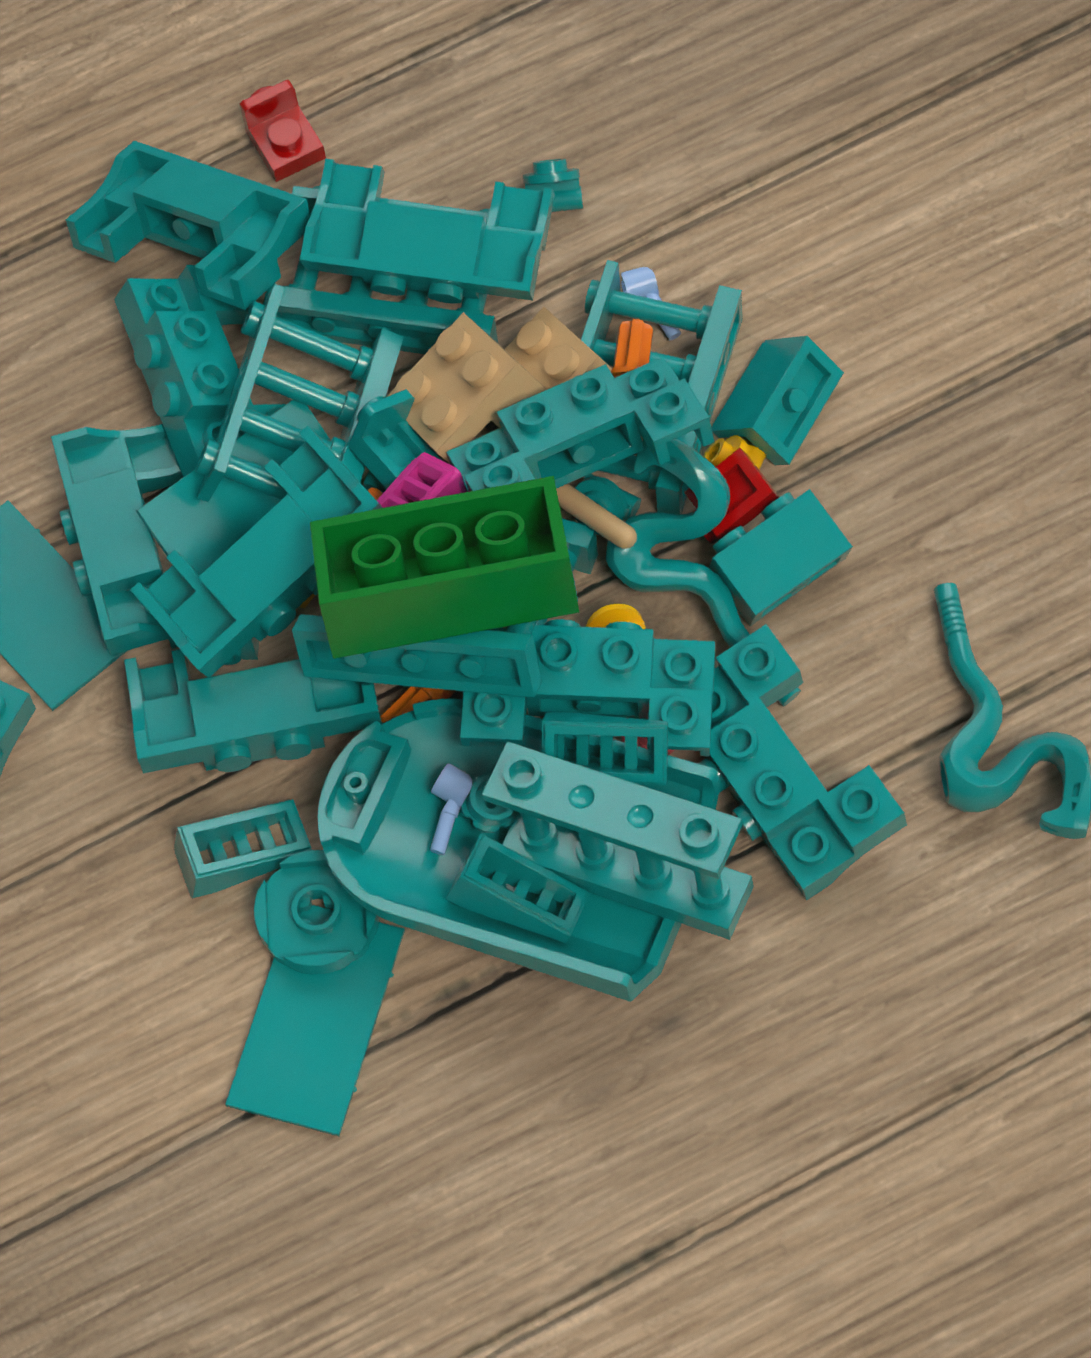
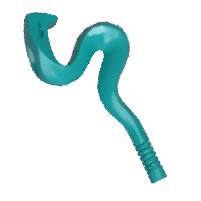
(650, 574)
(978, 790)

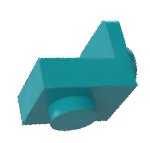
(385, 438)

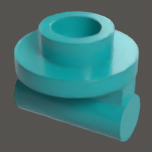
(556, 176)
(609, 497)

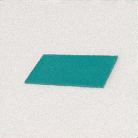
(208, 529)
(45, 622)
(313, 1036)

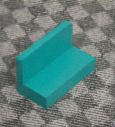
(779, 397)

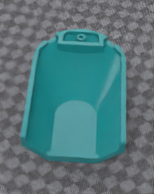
(380, 831)

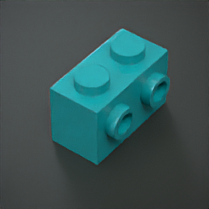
(779, 554)

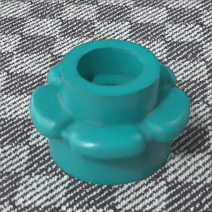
(483, 818)

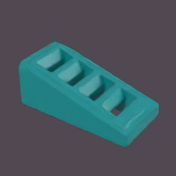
(558, 724)
(226, 872)
(488, 897)

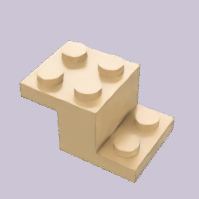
(472, 377)

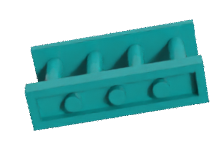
(359, 318)
(369, 366)
(704, 373)
(467, 662)
(622, 839)

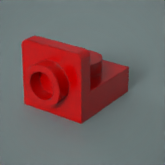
(281, 130)
(748, 493)

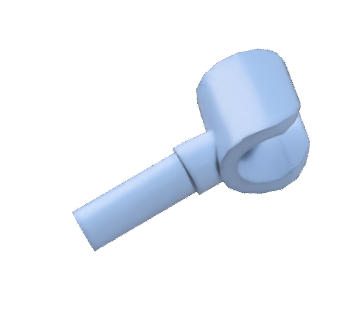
(643, 283)
(453, 787)

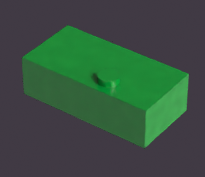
(443, 567)

